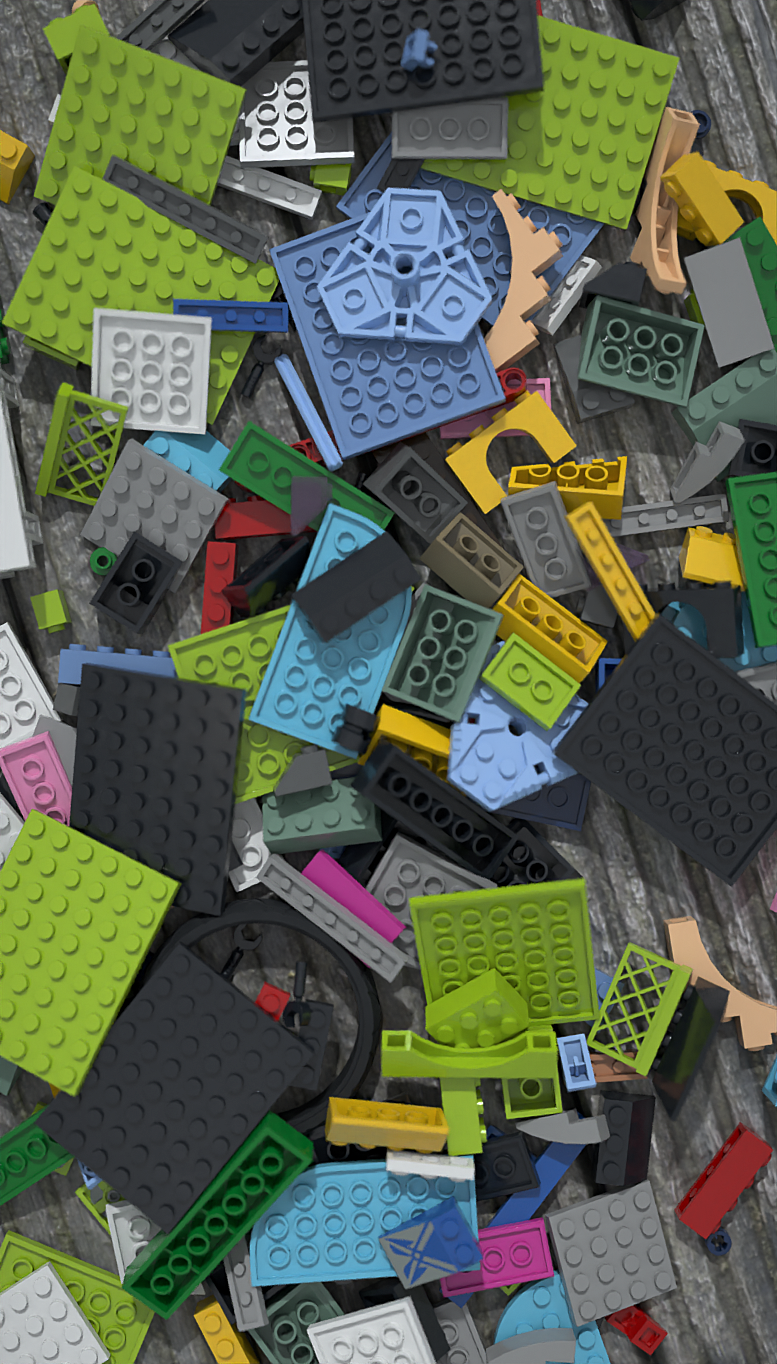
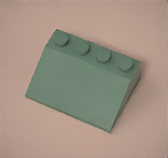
(639, 351)
(743, 393)
(442, 653)
(289, 1316)

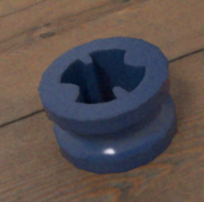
(721, 1249)

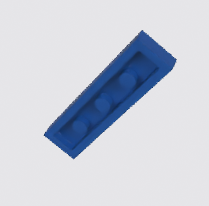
(237, 315)

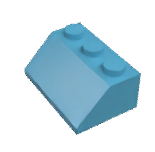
(193, 453)

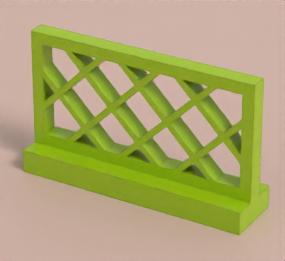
(57, 439)
(664, 1011)

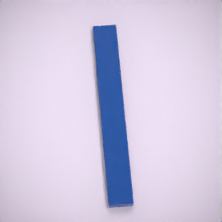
(522, 1205)

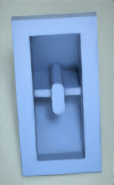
(575, 1062)

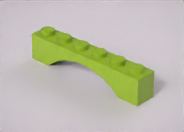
(522, 1057)

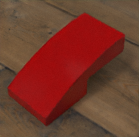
(638, 1327)

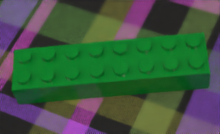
(219, 1217)

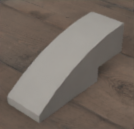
(706, 461)
(566, 1127)
(534, 1347)

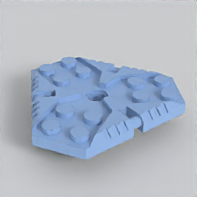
(439, 295)
(495, 764)

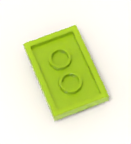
(530, 681)

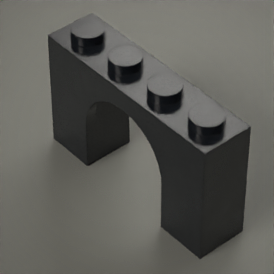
(718, 605)

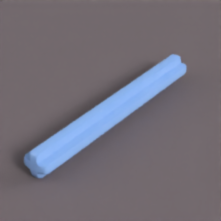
(308, 412)

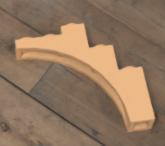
(657, 211)
(531, 255)
(753, 1018)

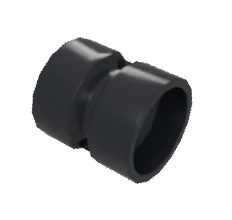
(355, 729)

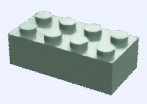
(319, 818)

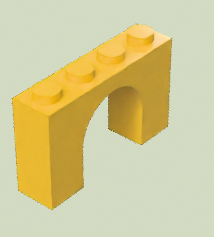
(755, 194)
(529, 416)

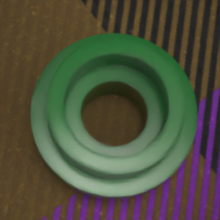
(94, 560)

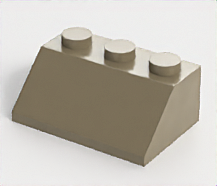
(471, 562)

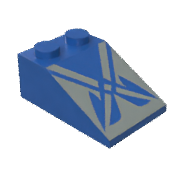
(432, 1245)

